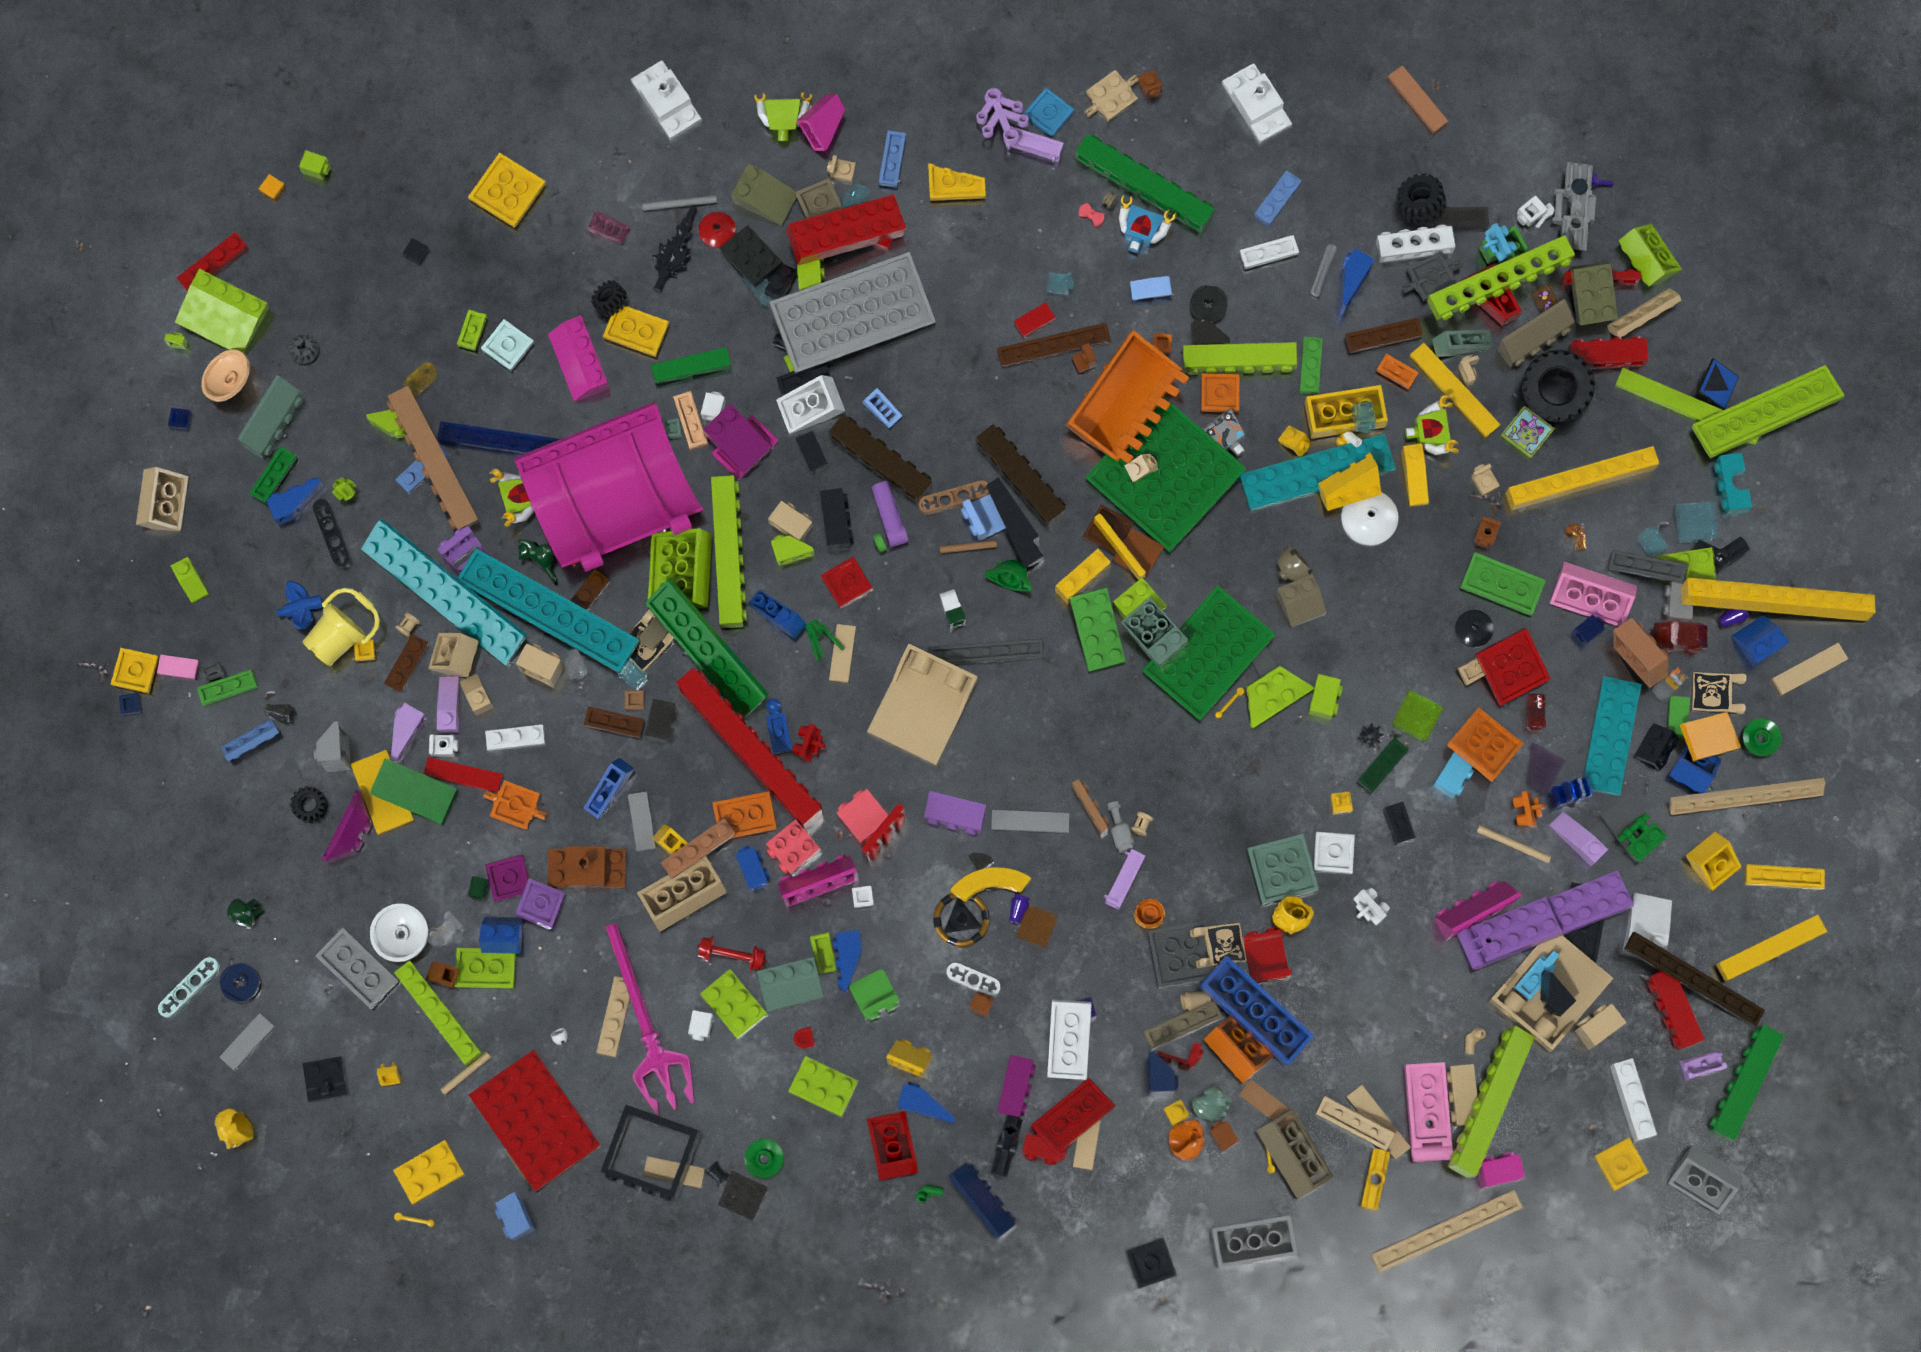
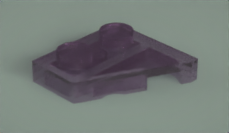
(1543, 768)

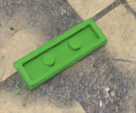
(227, 687)

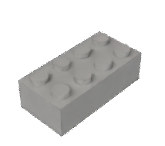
(1253, 1242)

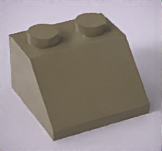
(1301, 600)

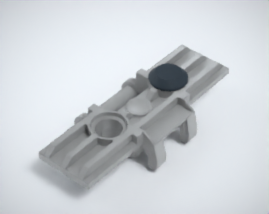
(1582, 209)

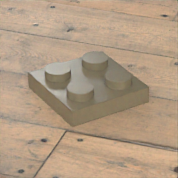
(818, 199)

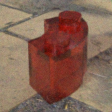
(1681, 636)

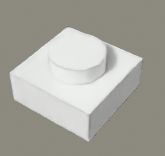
(862, 897)

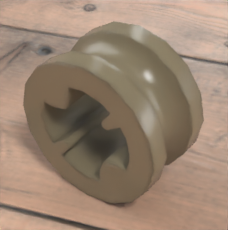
(1110, 199)

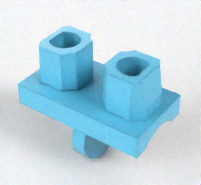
(1497, 243)

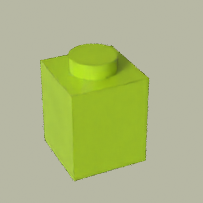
(314, 165)

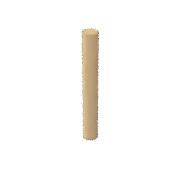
(465, 1073)

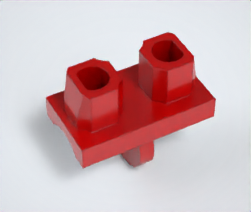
(811, 742)

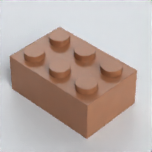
(1641, 652)

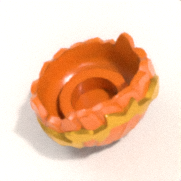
(1149, 913)

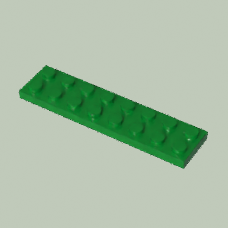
(706, 648)

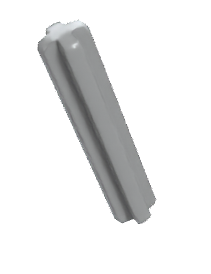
(1323, 270)

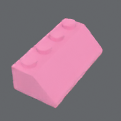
(1593, 594)

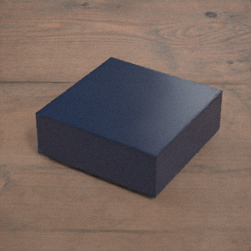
(130, 704)

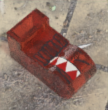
(1535, 712)

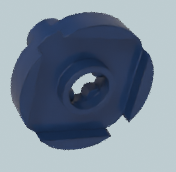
(238, 971)

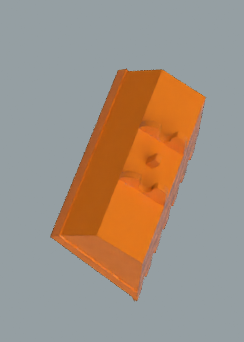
(1126, 398)

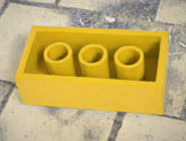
(1332, 414)

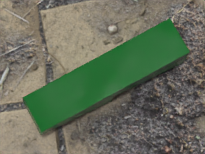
(691, 365)

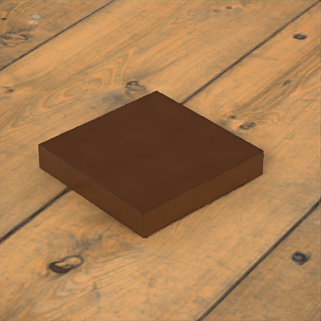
(1119, 523)

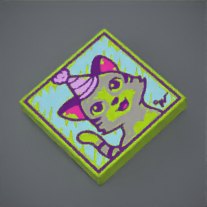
(1527, 432)

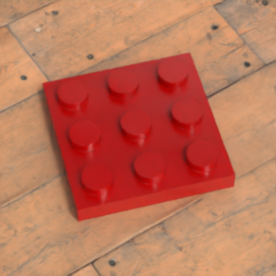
(1512, 666)
(884, 833)

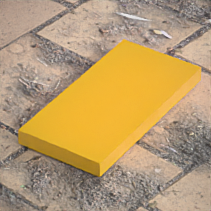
(383, 813)

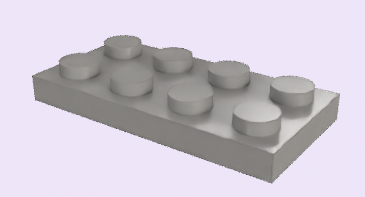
(357, 968)

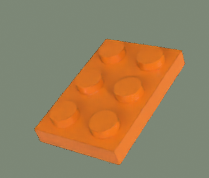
(747, 814)

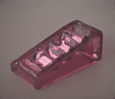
(605, 233)

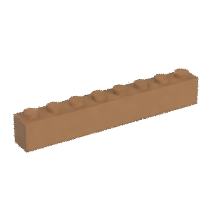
(432, 458)

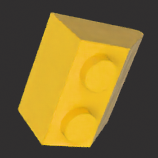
(1714, 860)

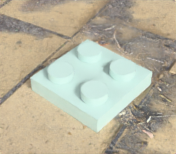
(507, 345)

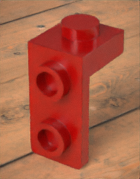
(1195, 1055)

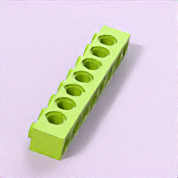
(1559, 247)

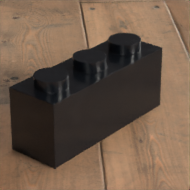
(836, 518)

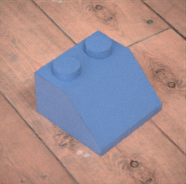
(514, 1215)

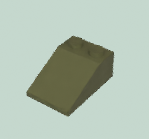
(763, 195)

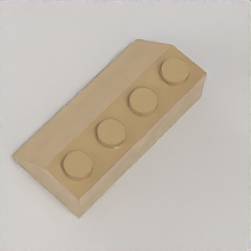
(676, 898)

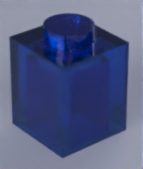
(1589, 630)

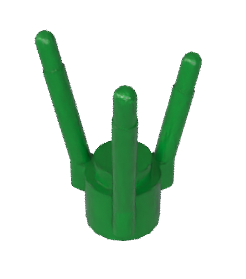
(815, 631)

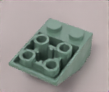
(1155, 632)

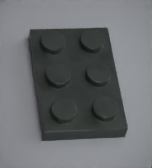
(751, 256)

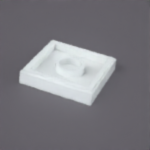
(1334, 852)

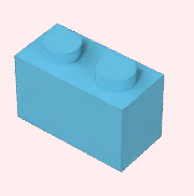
(1453, 776)

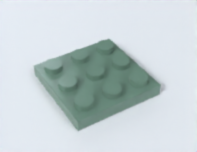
(1282, 869)

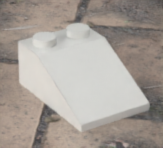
(810, 404)
(1650, 919)

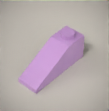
(448, 705)
(406, 726)
(1578, 838)

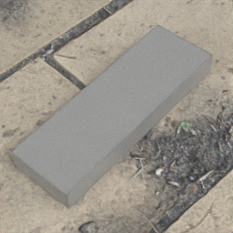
(641, 821)
(247, 1041)

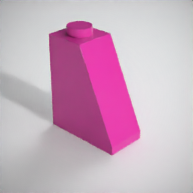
(822, 121)

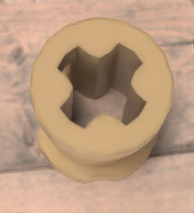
(407, 624)
(1141, 824)

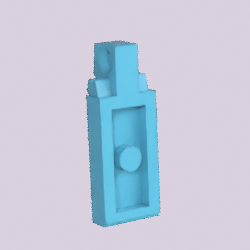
(1531, 981)

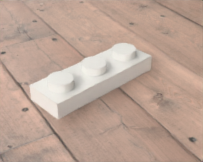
(1269, 252)
(515, 737)

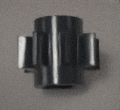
(1371, 741)

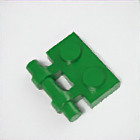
(1646, 842)

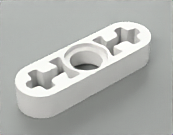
(957, 979)

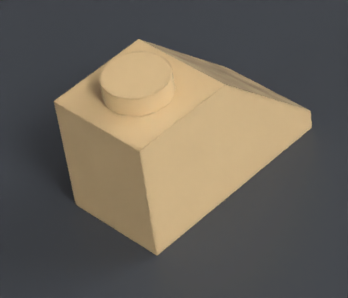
(476, 694)

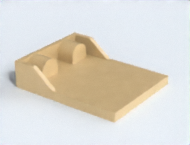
(923, 704)
(1578, 975)

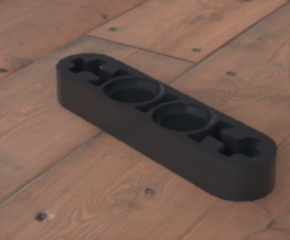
(332, 533)

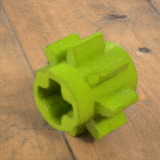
(344, 488)

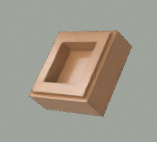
(634, 700)

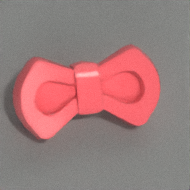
(1086, 211)

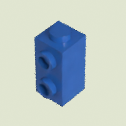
(751, 868)

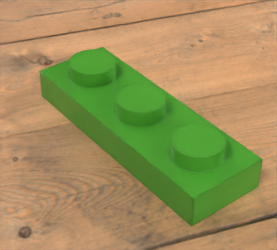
(1311, 365)

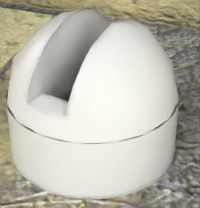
(559, 1035)

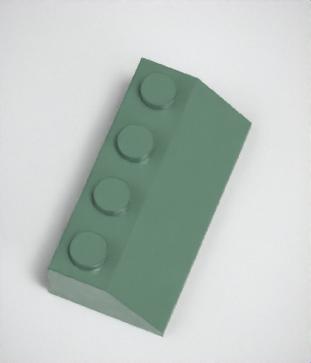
(270, 418)

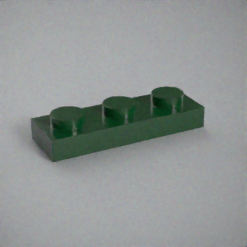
(1382, 765)

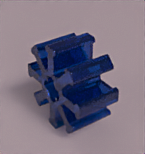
(1571, 792)

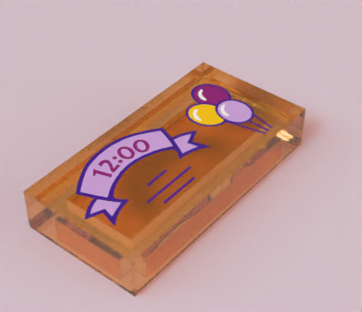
(1544, 298)

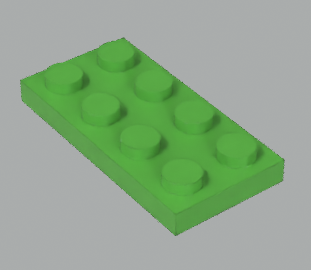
(1503, 584)
(1097, 629)

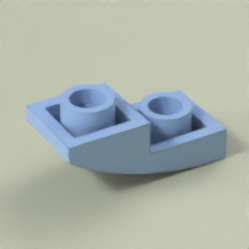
(1150, 288)

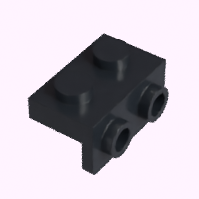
(1657, 746)

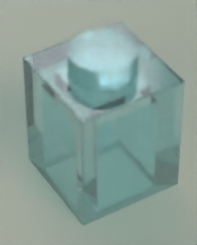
(1363, 417)

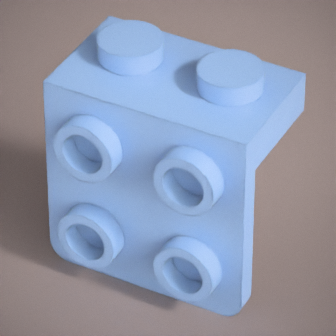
(982, 517)

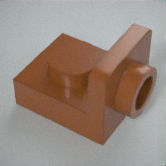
(1150, 84)
(1085, 359)

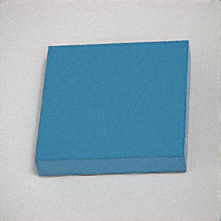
(1049, 112)

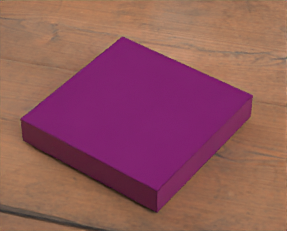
(507, 877)

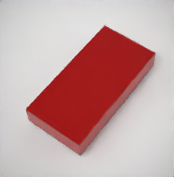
(1034, 319)

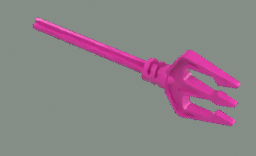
(657, 1057)

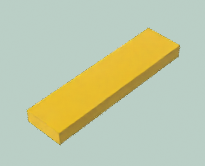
(1119, 546)
(1785, 876)

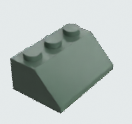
(790, 984)

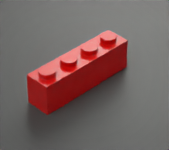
(1612, 352)
(1676, 1009)

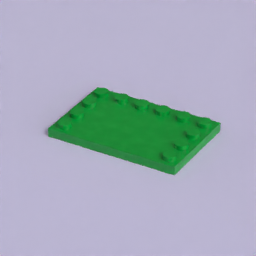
(1219, 649)

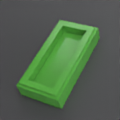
(1678, 713)

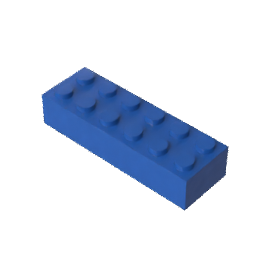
(1256, 1011)

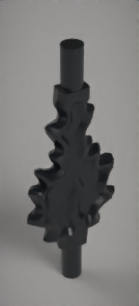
(673, 255)

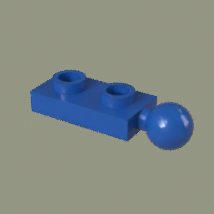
(777, 728)

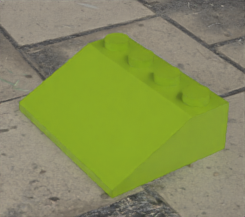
(221, 312)
(685, 561)

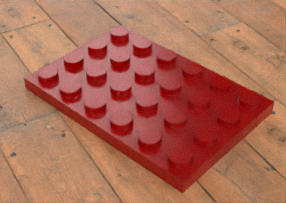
(534, 1120)

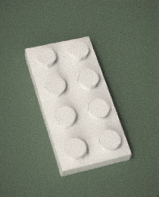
(1069, 1039)

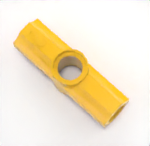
(1373, 1192)

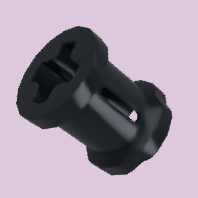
(717, 1174)

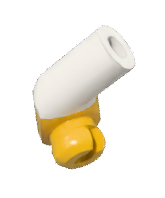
(1347, 438)

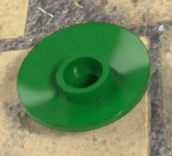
(1766, 729)
(753, 1158)

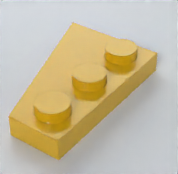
(952, 185)

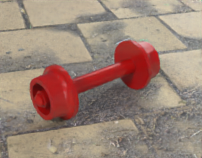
(756, 959)

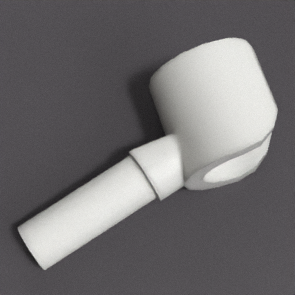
(1549, 213)

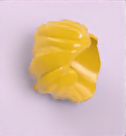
(1292, 914)
(233, 1128)

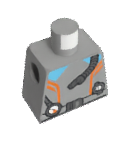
(1227, 432)

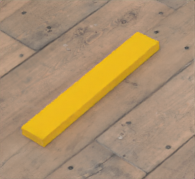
(1452, 387)

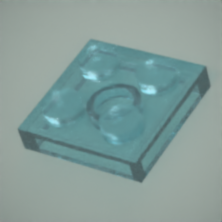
(1696, 522)

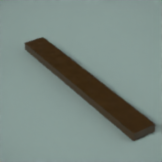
(1694, 979)

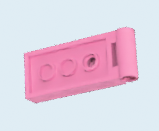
(1428, 1101)

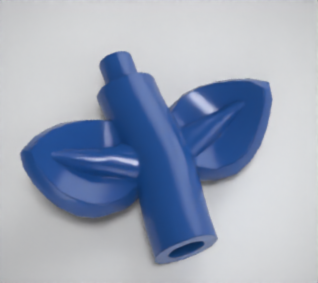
(299, 605)

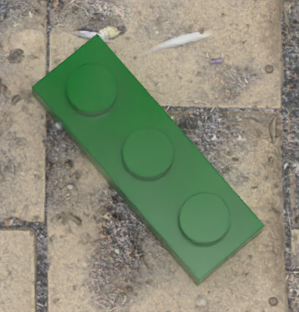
(273, 474)

